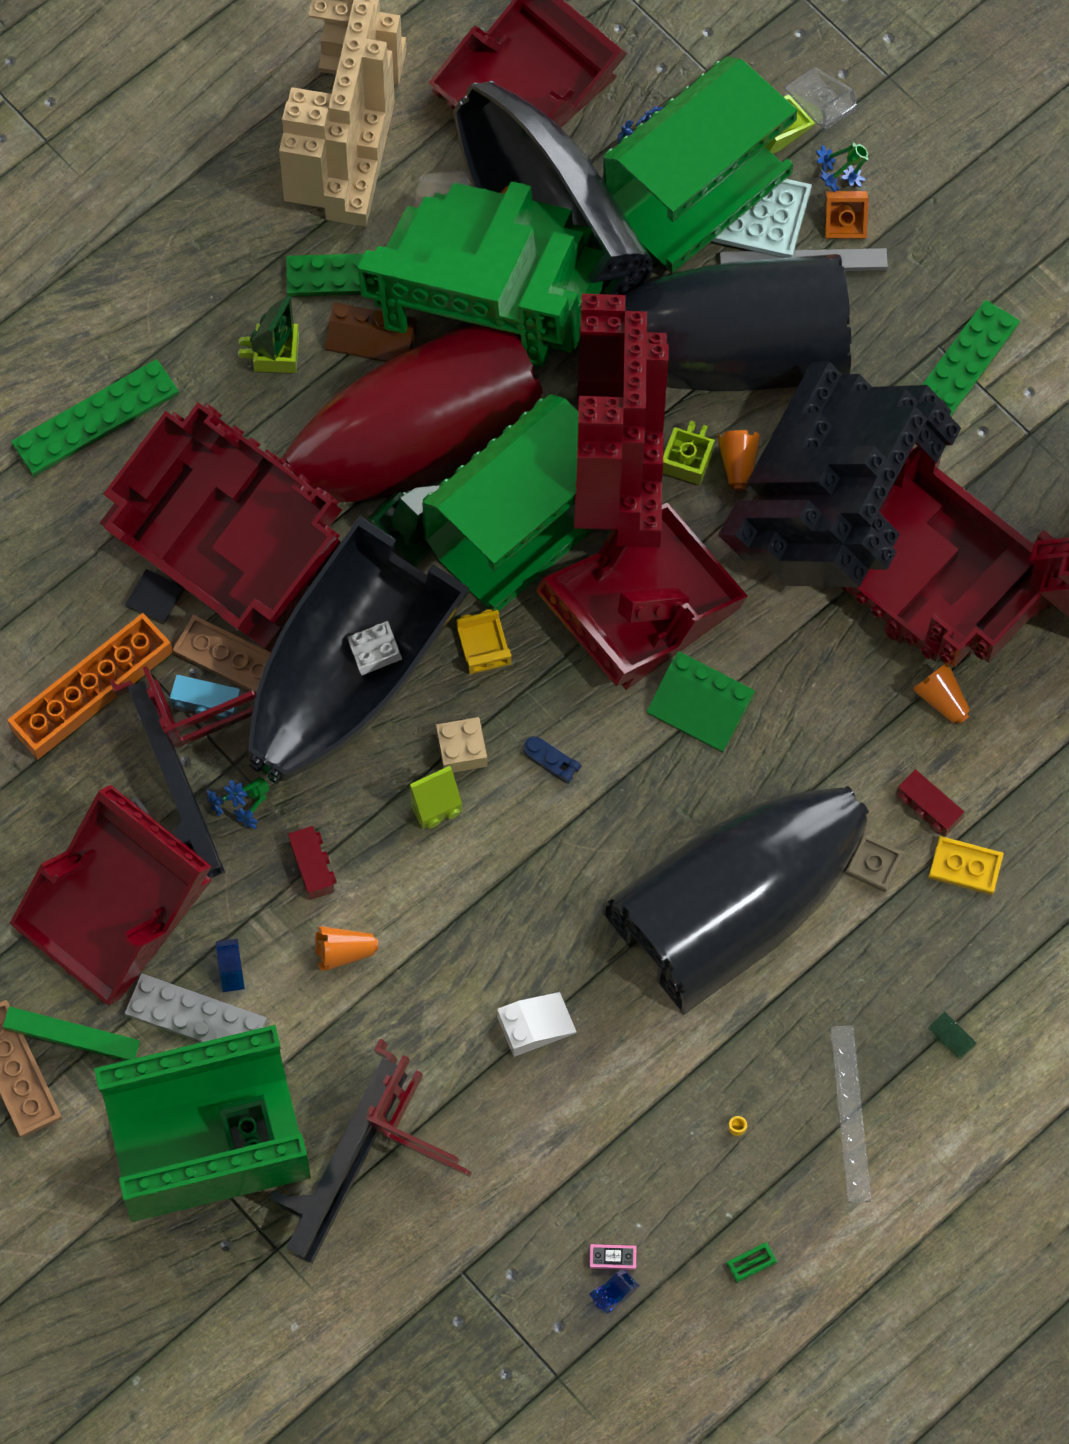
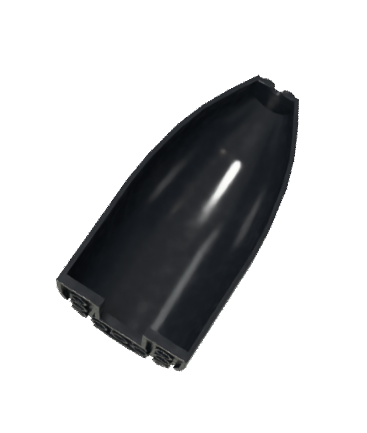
(517, 142)
(749, 321)
(311, 685)
(738, 890)

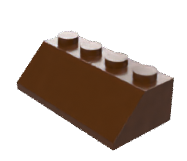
(363, 334)

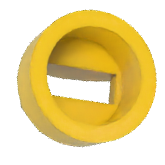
(737, 1123)

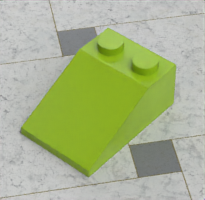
(794, 131)
(435, 798)

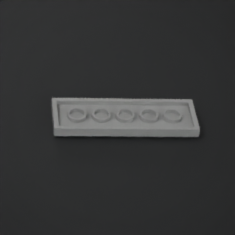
(188, 1012)

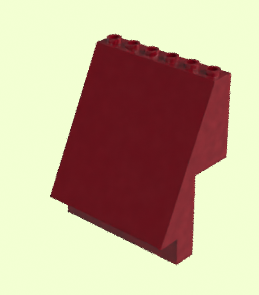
(539, 53)
(590, 590)
(111, 896)

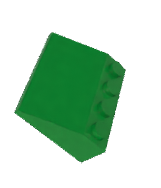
(701, 701)

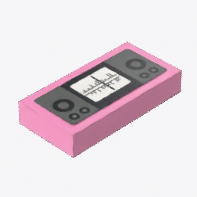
(612, 1257)

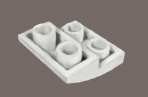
(374, 648)

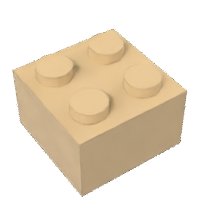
(461, 744)

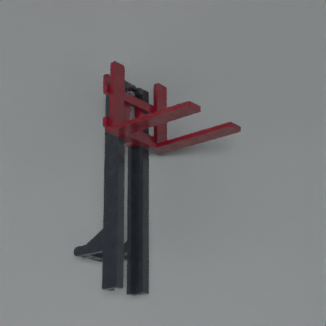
(164, 737)
(369, 1119)

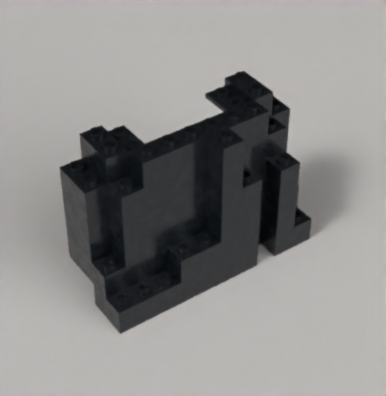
(831, 475)

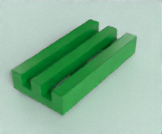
(734, 1271)

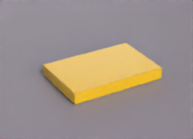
(966, 865)

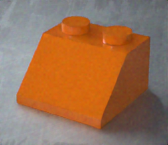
(846, 214)

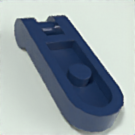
(551, 758)

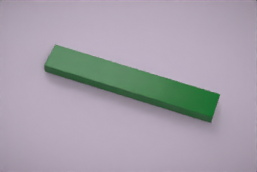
(70, 1034)

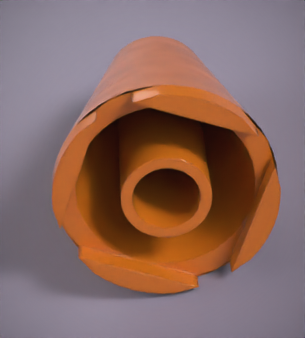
(738, 456)
(944, 694)
(342, 946)

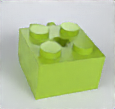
(286, 360)
(685, 443)

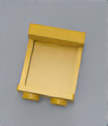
(483, 641)

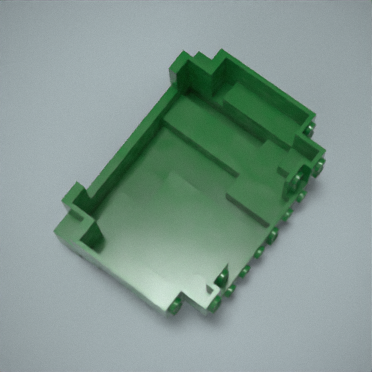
(487, 264)

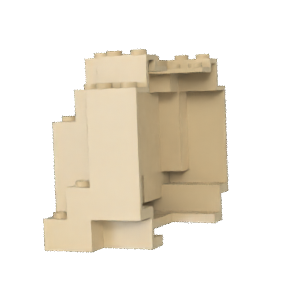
(338, 139)

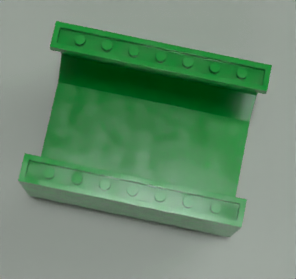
(700, 161)
(510, 506)
(172, 1129)

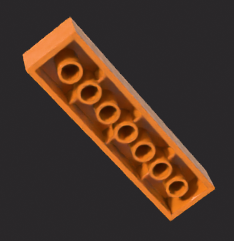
(88, 686)

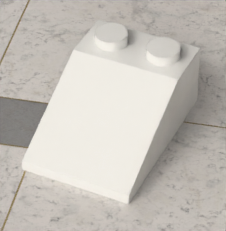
(535, 1022)

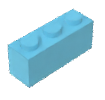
(201, 695)

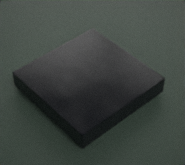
(154, 596)

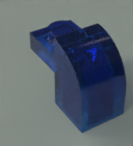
(230, 965)
(614, 1291)

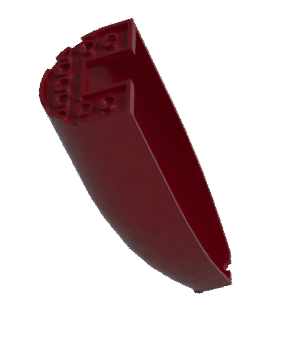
(417, 416)

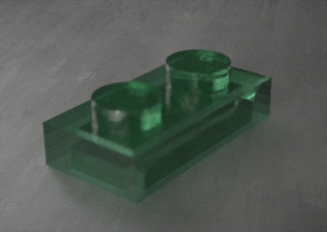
(952, 1035)

